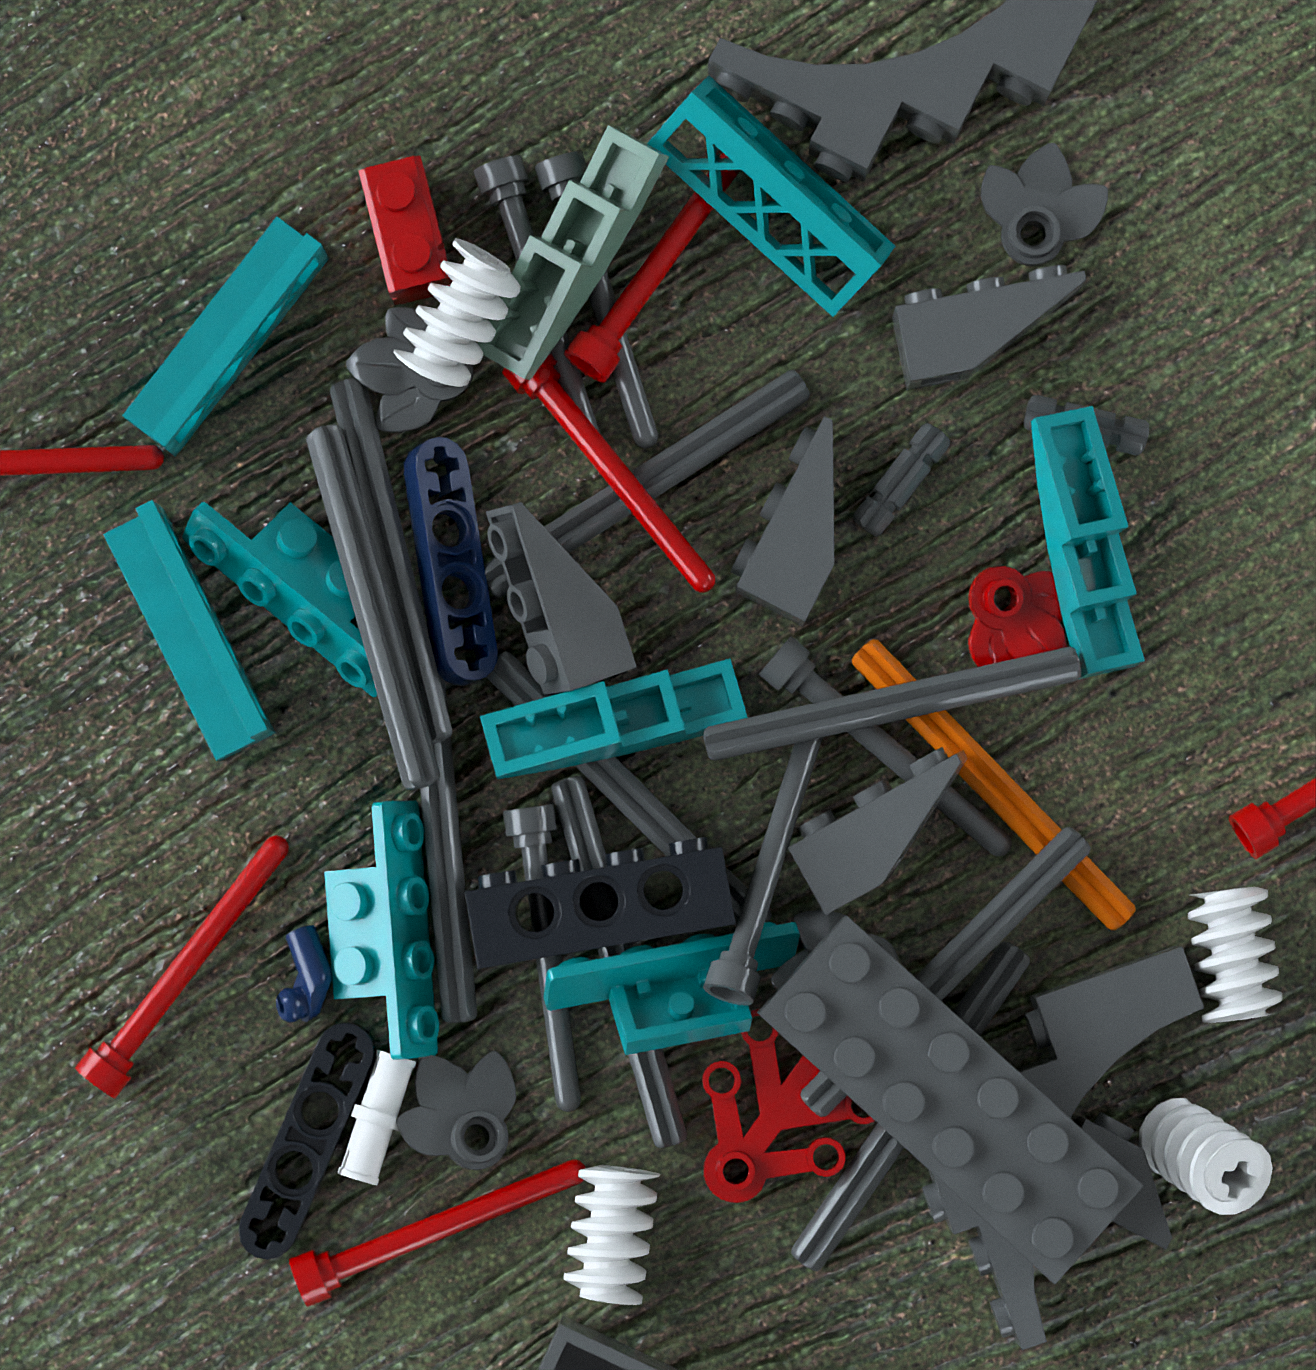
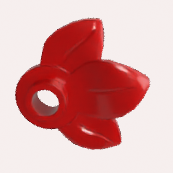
(1022, 628)

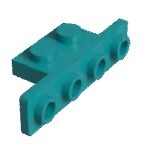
(294, 576)
(383, 930)
(660, 990)

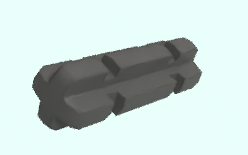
(1127, 434)
(901, 479)

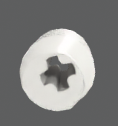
(460, 316)
(1235, 954)
(1205, 1156)
(611, 1234)

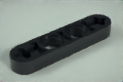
(300, 1136)

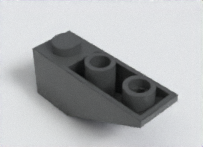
(961, 333)
(798, 544)
(565, 616)
(865, 847)

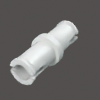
(376, 1118)

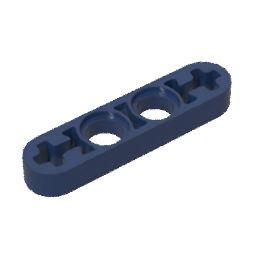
(440, 561)

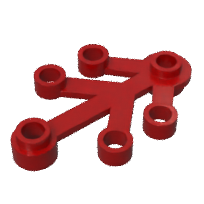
(779, 1110)

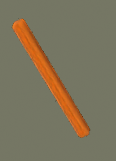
(998, 789)

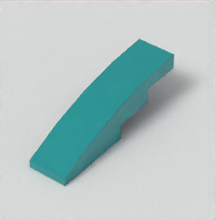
(1083, 540)
(611, 720)

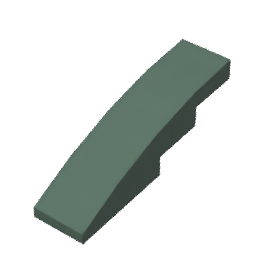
(574, 251)

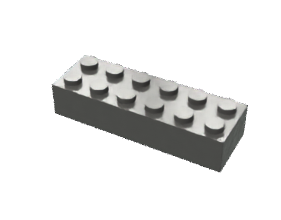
(950, 1099)

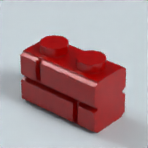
(405, 228)

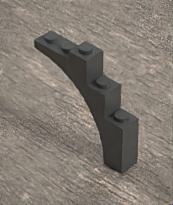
(934, 89)
(1085, 1031)

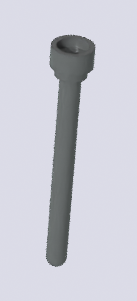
(553, 178)
(504, 185)
(795, 671)
(531, 833)
(734, 974)

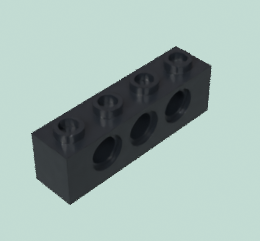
(504, 940)

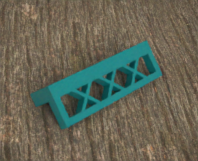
(786, 180)
(226, 335)
(189, 632)

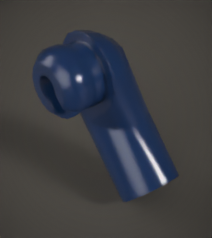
(313, 977)

